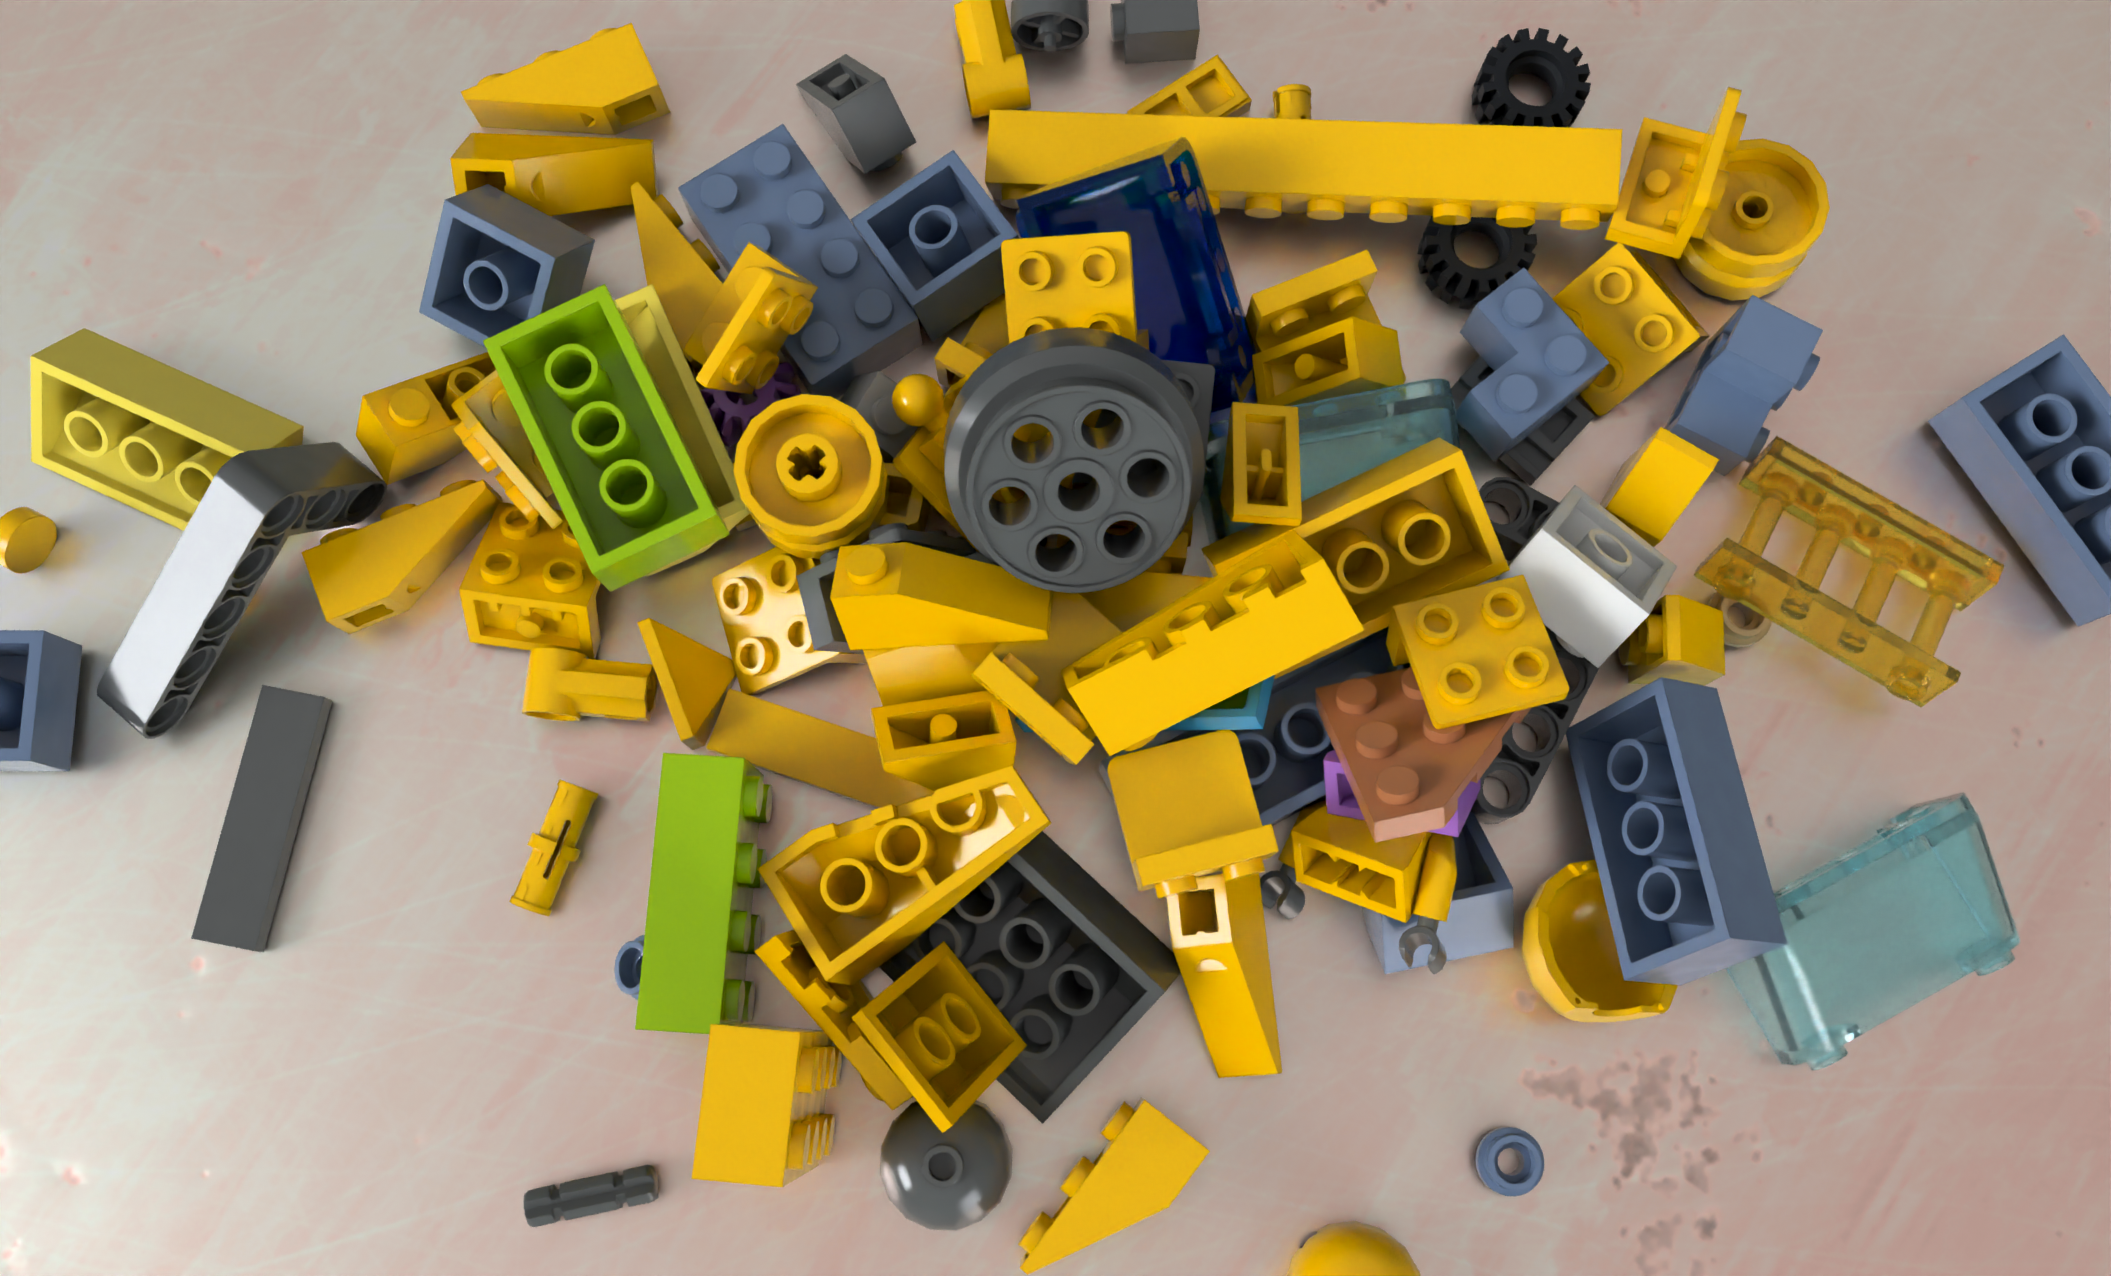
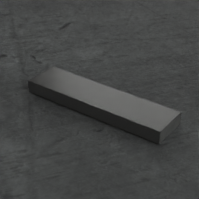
(262, 819)

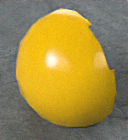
(1575, 955)

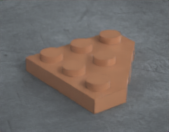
(1396, 759)

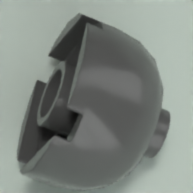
(949, 1175)

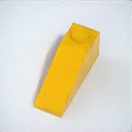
(932, 598)

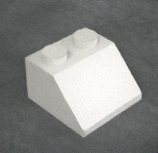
(1590, 576)

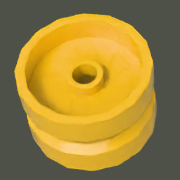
(1762, 225)
(777, 468)

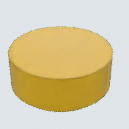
(25, 539)

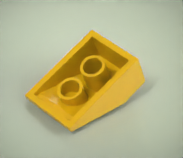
(940, 1035)

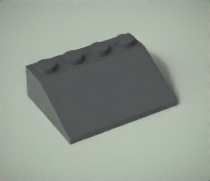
(1056, 964)

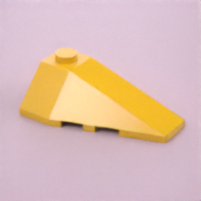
(888, 876)

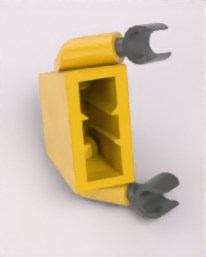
(1387, 876)

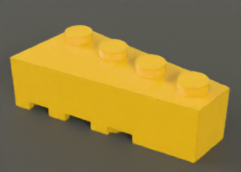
(1212, 644)

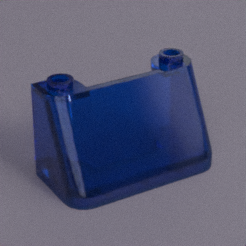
(1177, 255)

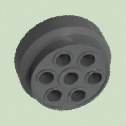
(1056, 383)

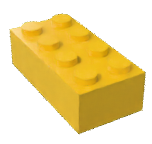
(1389, 535)
(765, 1104)

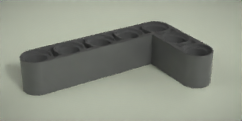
(220, 566)
(1516, 767)

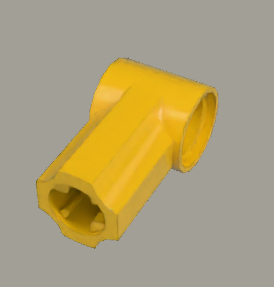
(992, 70)
(570, 685)

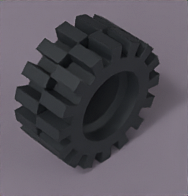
(1537, 58)
(1466, 281)

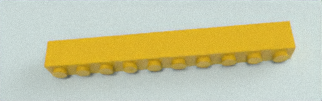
(1332, 164)

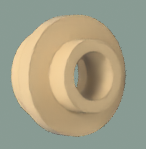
(1755, 626)

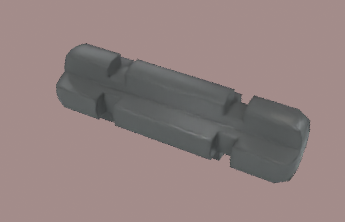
(591, 1195)

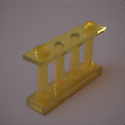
(1871, 526)

